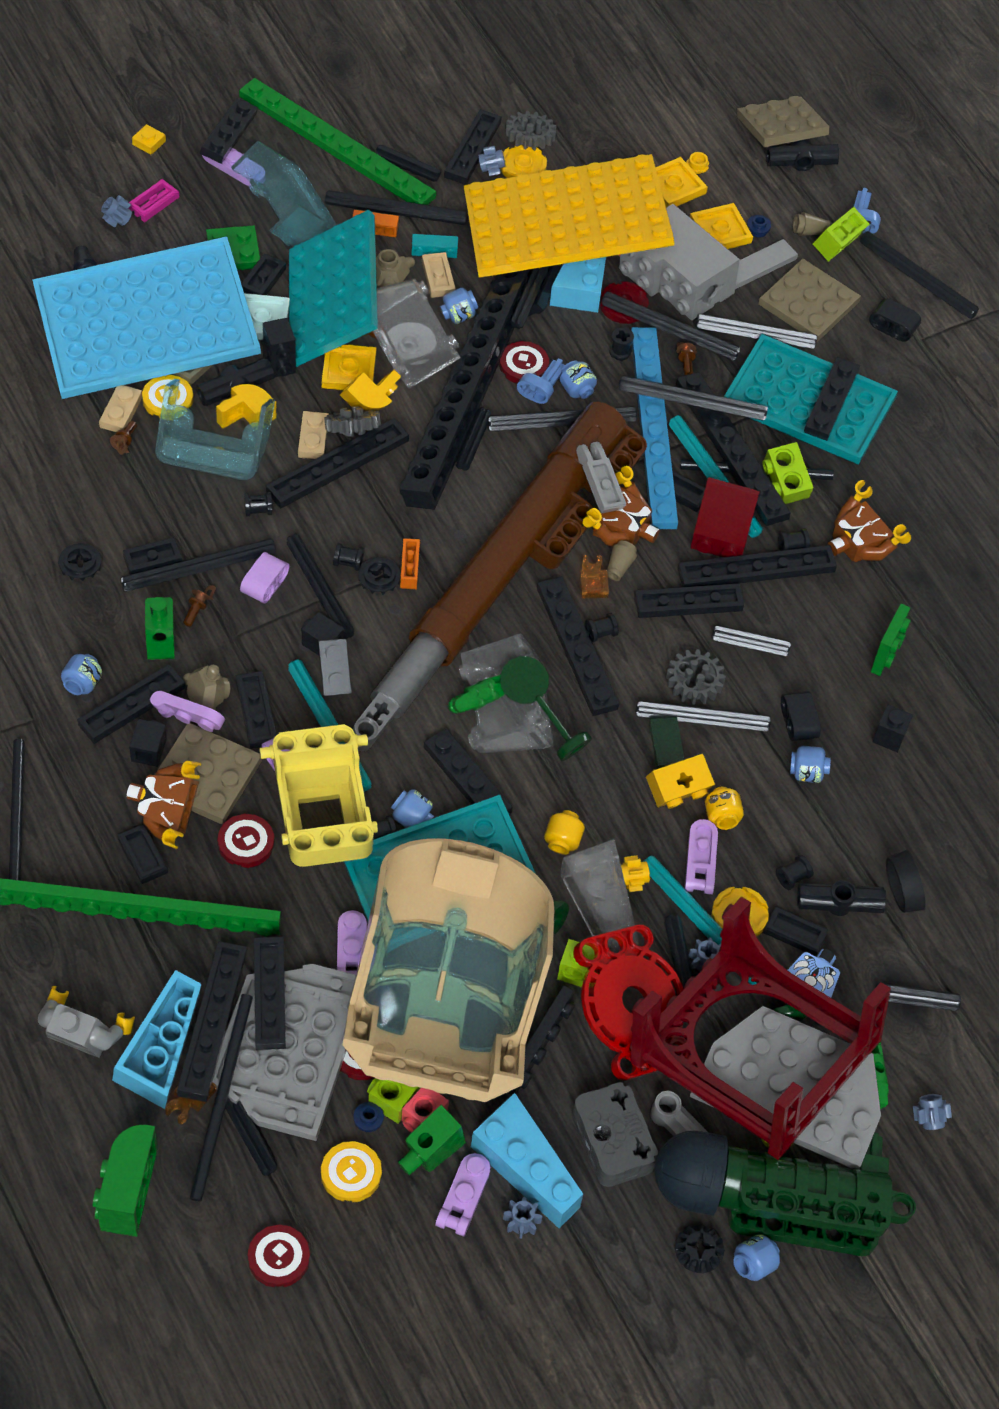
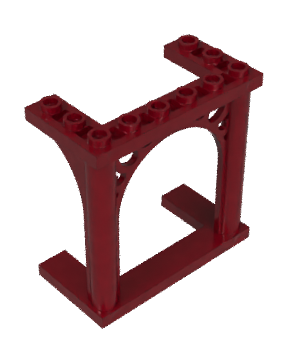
(746, 956)

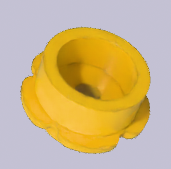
(698, 162)

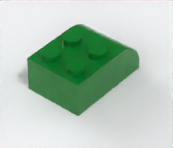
(126, 1180)

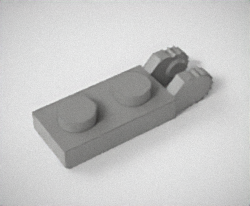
(601, 477)

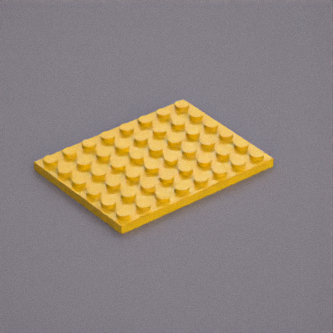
(567, 215)

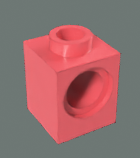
(423, 1099)

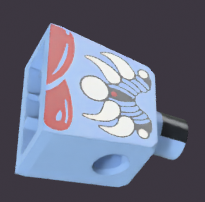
(817, 970)

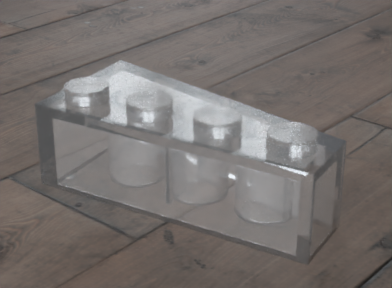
(599, 890)

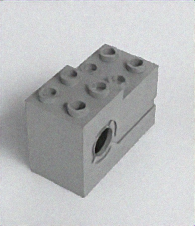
(690, 273)

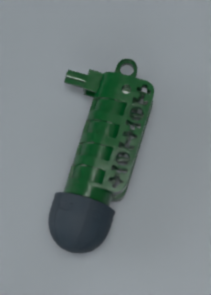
(704, 1173)

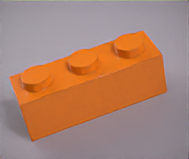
(384, 224)
(410, 561)

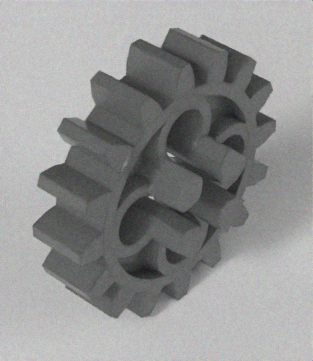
(530, 130)
(352, 421)
(681, 680)

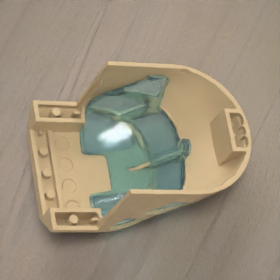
(450, 969)

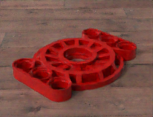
(616, 972)

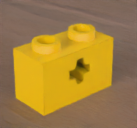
(692, 771)

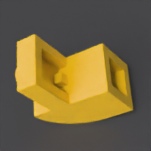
(367, 394)
(244, 402)

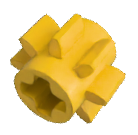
(635, 873)

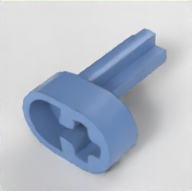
(861, 204)
(540, 388)

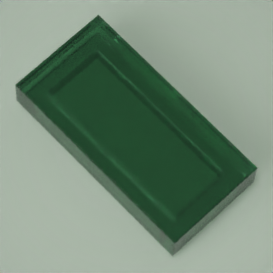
(666, 741)

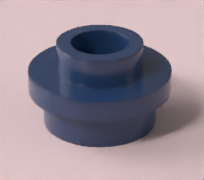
(759, 225)
(368, 1125)

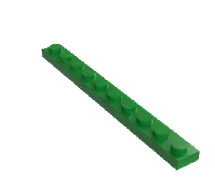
(337, 143)
(144, 907)

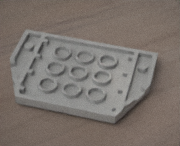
(772, 1052)
(293, 1085)

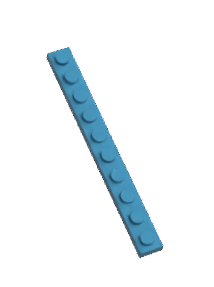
(655, 432)

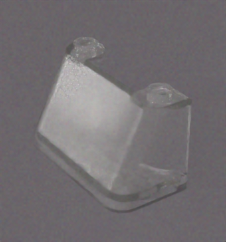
(412, 332)
(504, 723)

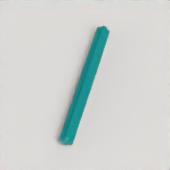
(704, 460)
(319, 706)
(685, 901)

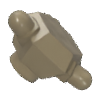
(391, 267)
(207, 686)

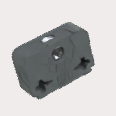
(624, 1134)

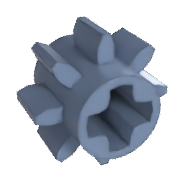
(492, 160)
(116, 211)
(703, 949)
(932, 1111)
(522, 1225)

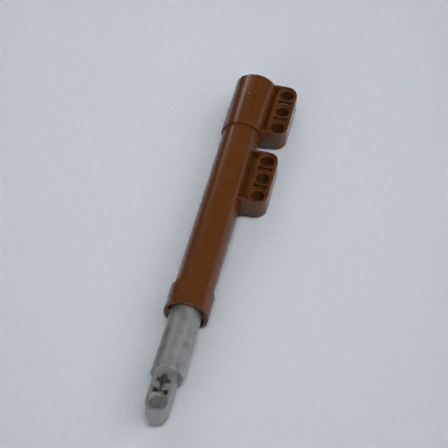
(527, 530)

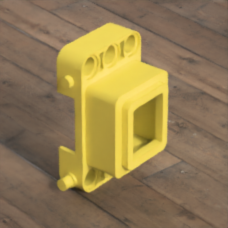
(322, 775)

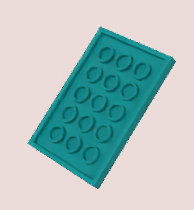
(333, 287)
(790, 385)
(480, 823)

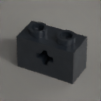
(279, 346)

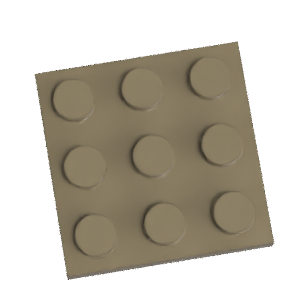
(782, 121)
(809, 299)
(222, 773)

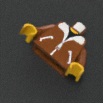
(627, 523)
(862, 532)
(167, 800)

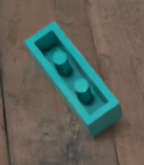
(432, 244)

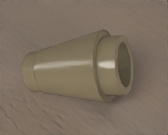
(808, 224)
(621, 558)

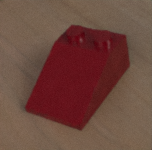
(724, 519)

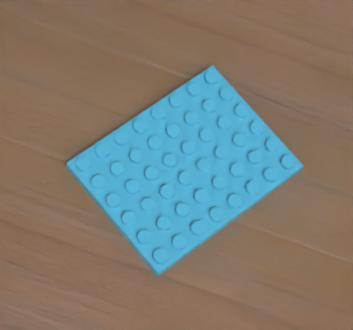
(145, 317)

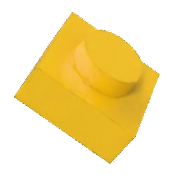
(148, 139)

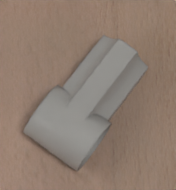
(678, 1120)

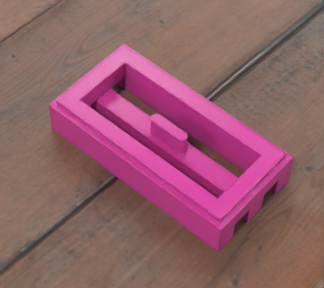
(156, 202)

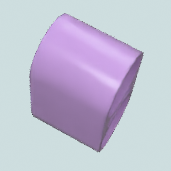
(264, 577)

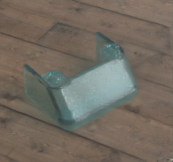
(288, 192)
(206, 451)

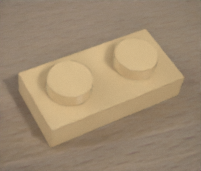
(438, 274)
(120, 408)
(312, 435)

